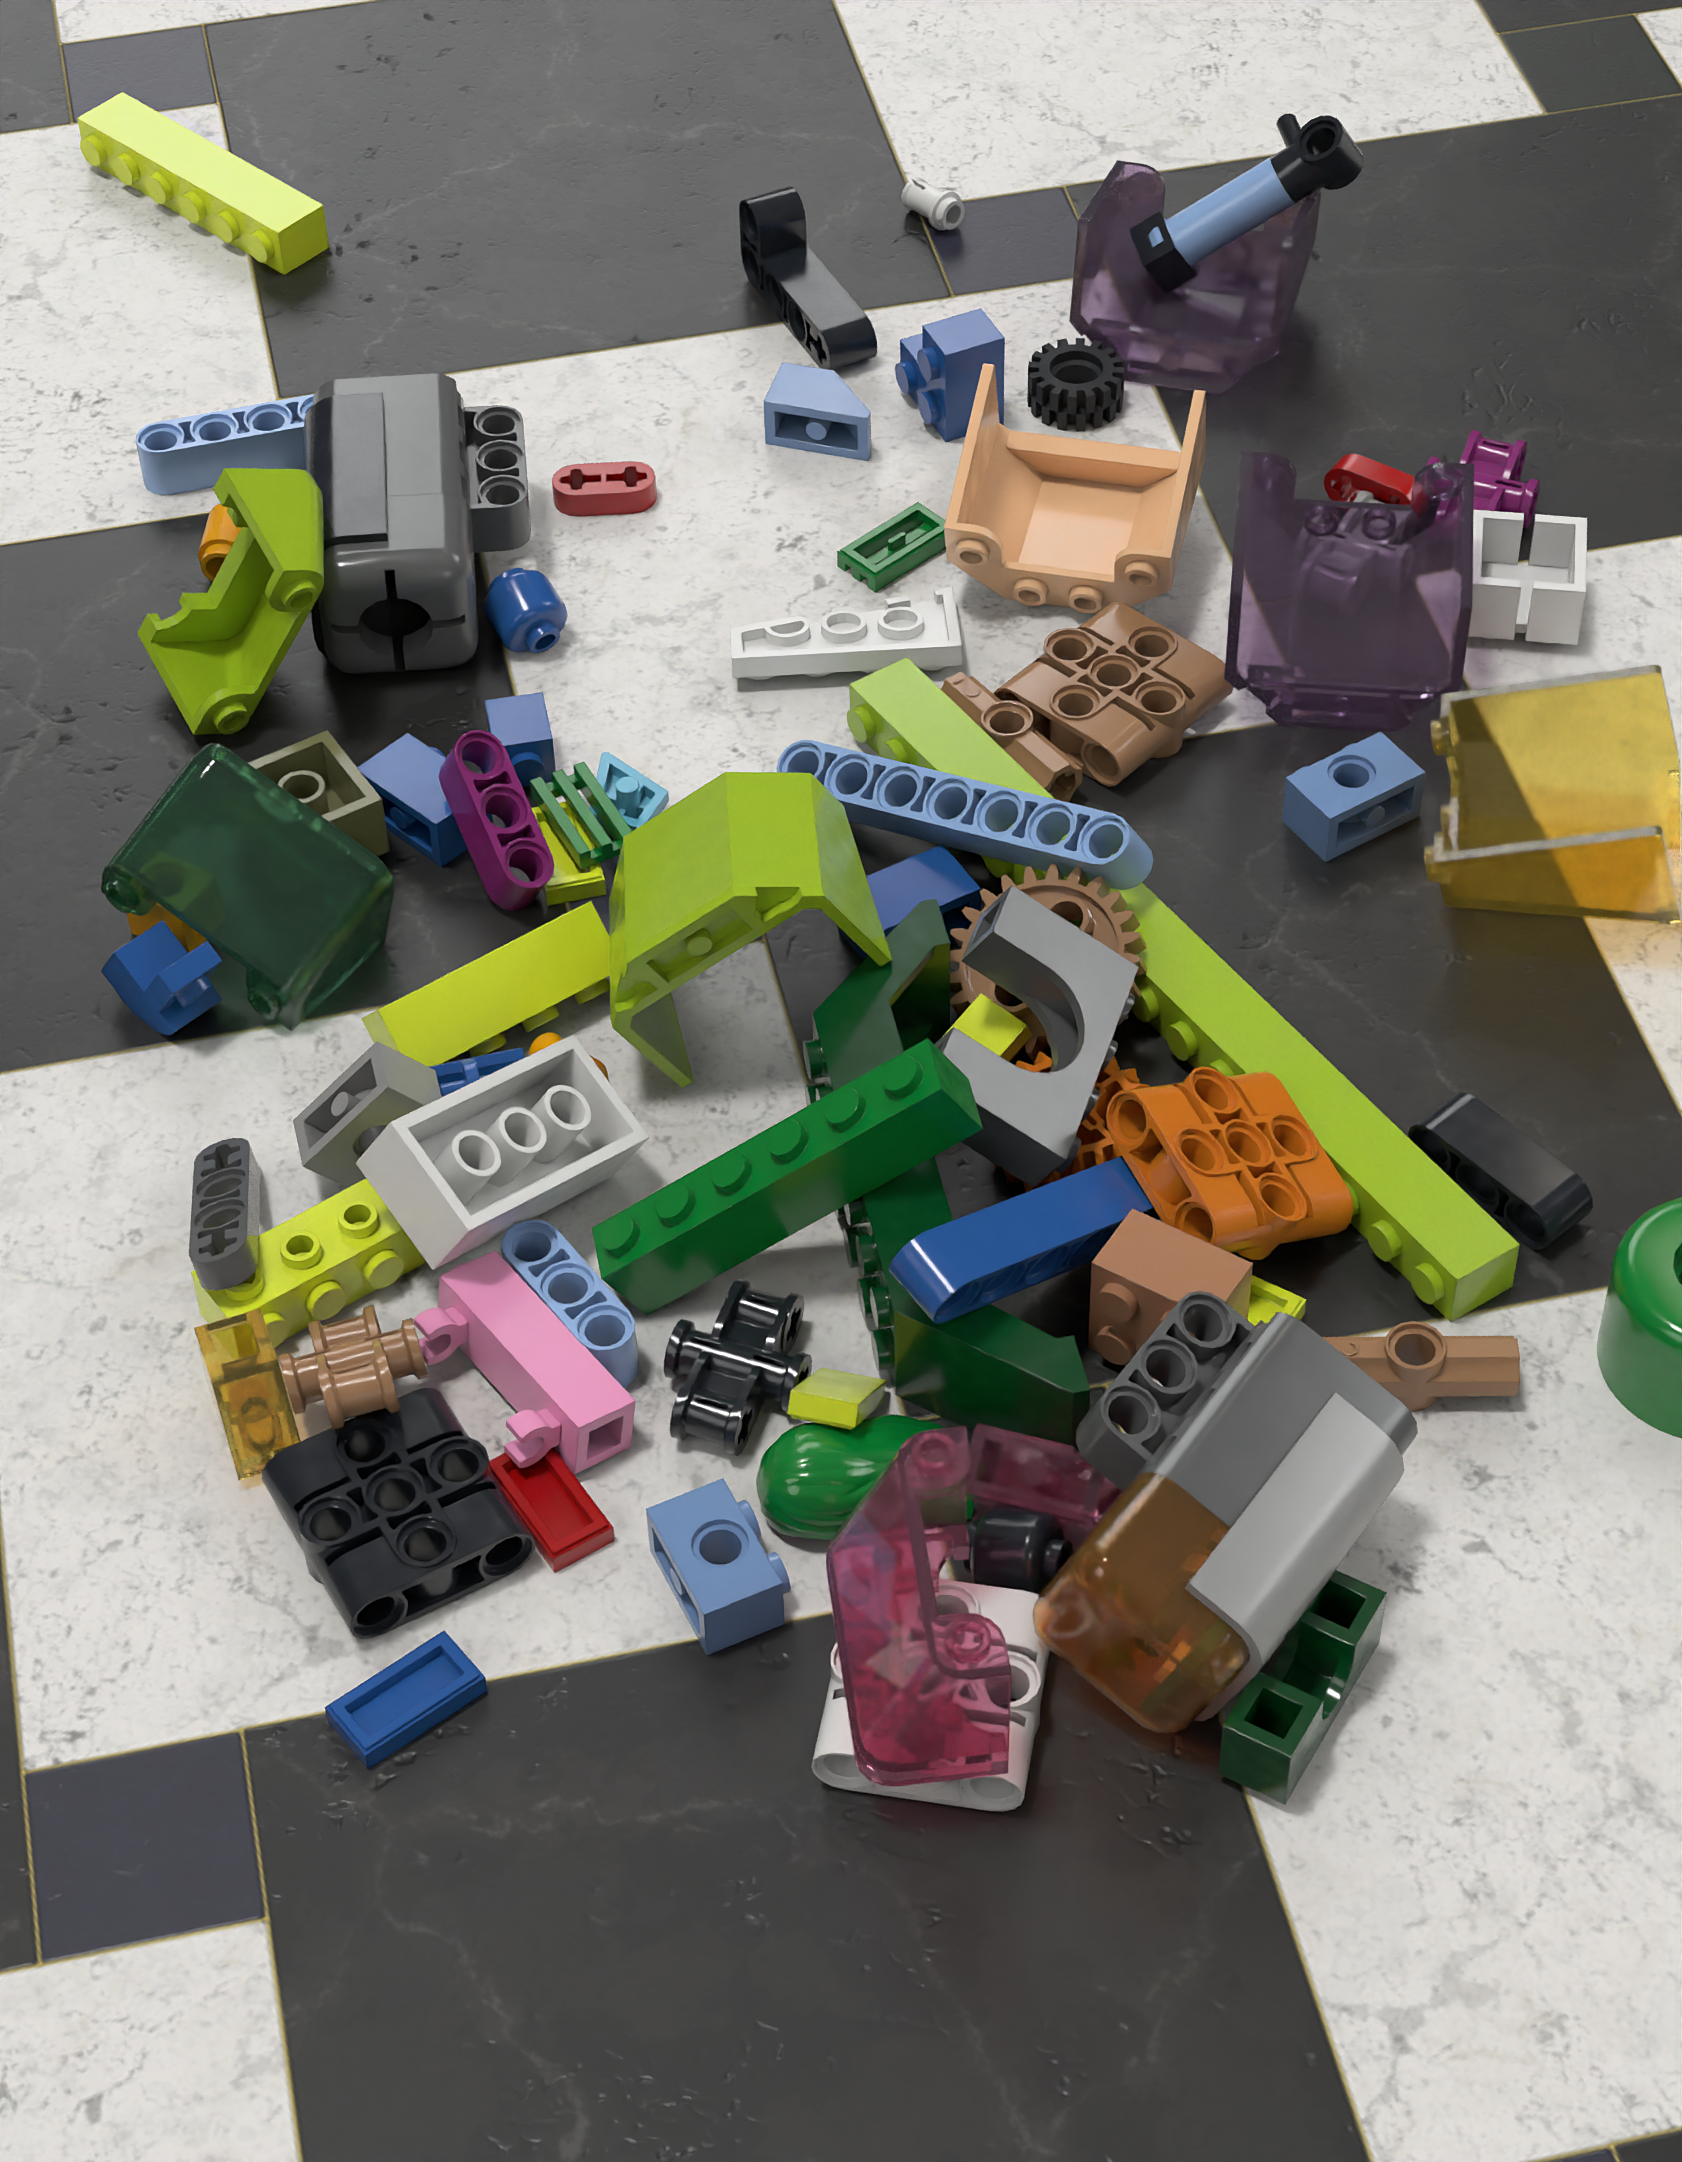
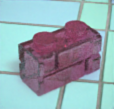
(1037, 1477)

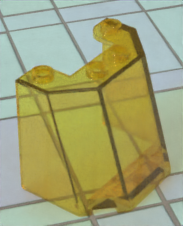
(1562, 798)

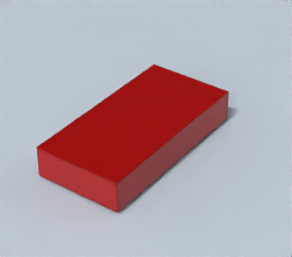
(554, 1508)

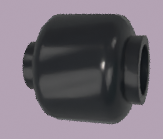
(1016, 1548)

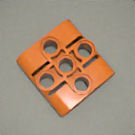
(1230, 1161)

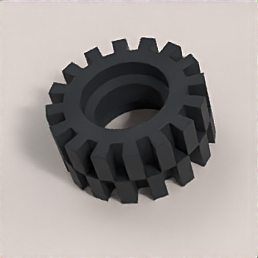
(1075, 384)

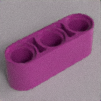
(499, 794)

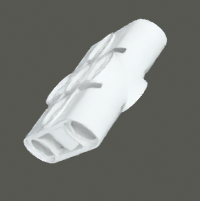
(1028, 1660)

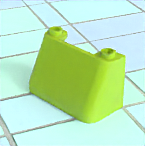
(234, 637)

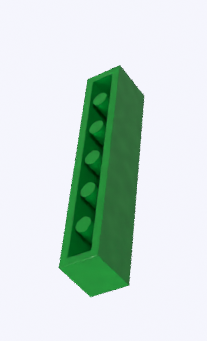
(786, 1177)

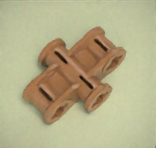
(353, 1367)

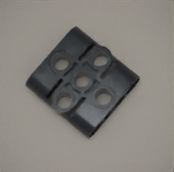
(388, 1498)

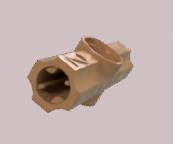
(1012, 729)
(1423, 1364)

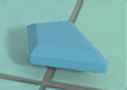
(630, 791)

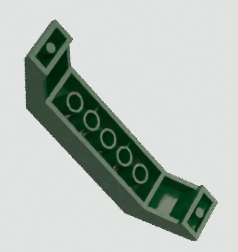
(983, 1362)

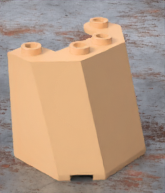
(1070, 514)

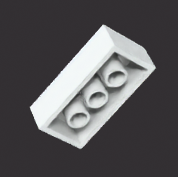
(501, 1150)

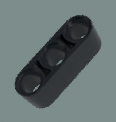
(1503, 1170)

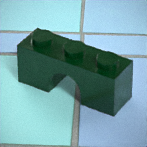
(1291, 1710)

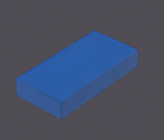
(406, 1699)

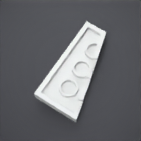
(851, 640)

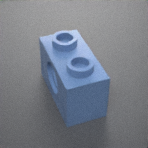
(1353, 796)
(723, 1600)

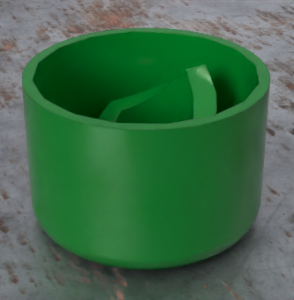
(1643, 1320)

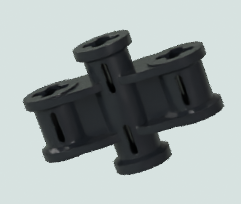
(735, 1366)

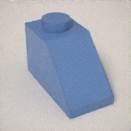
(816, 413)

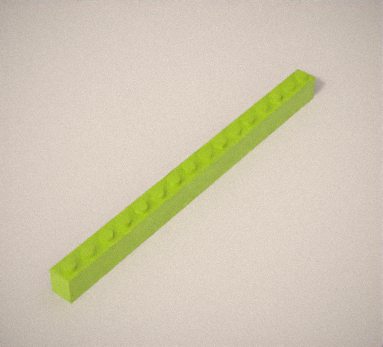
(1218, 1021)

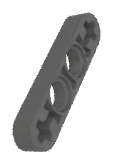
(225, 1214)

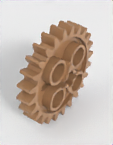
(1071, 899)

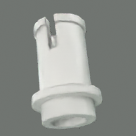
(941, 208)

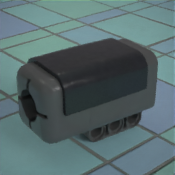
(406, 504)

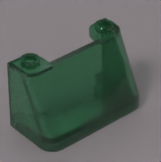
(256, 881)

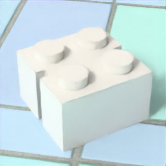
(1532, 598)

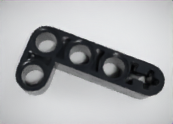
(799, 284)

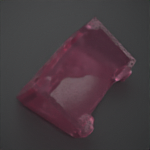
(918, 1685)

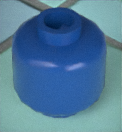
(525, 610)

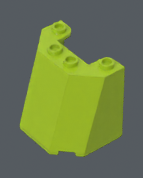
(715, 880)

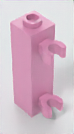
(533, 1361)

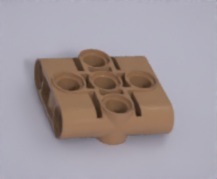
(1118, 691)

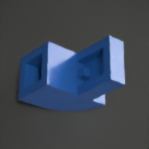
(162, 979)

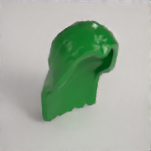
(823, 1471)

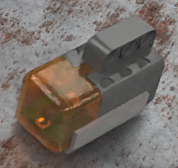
(1230, 1511)

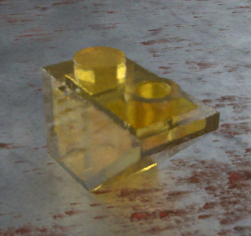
(247, 1390)

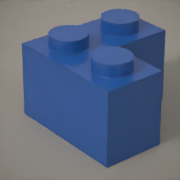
(945, 367)

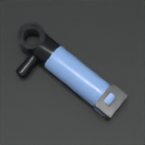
(1313, 159)

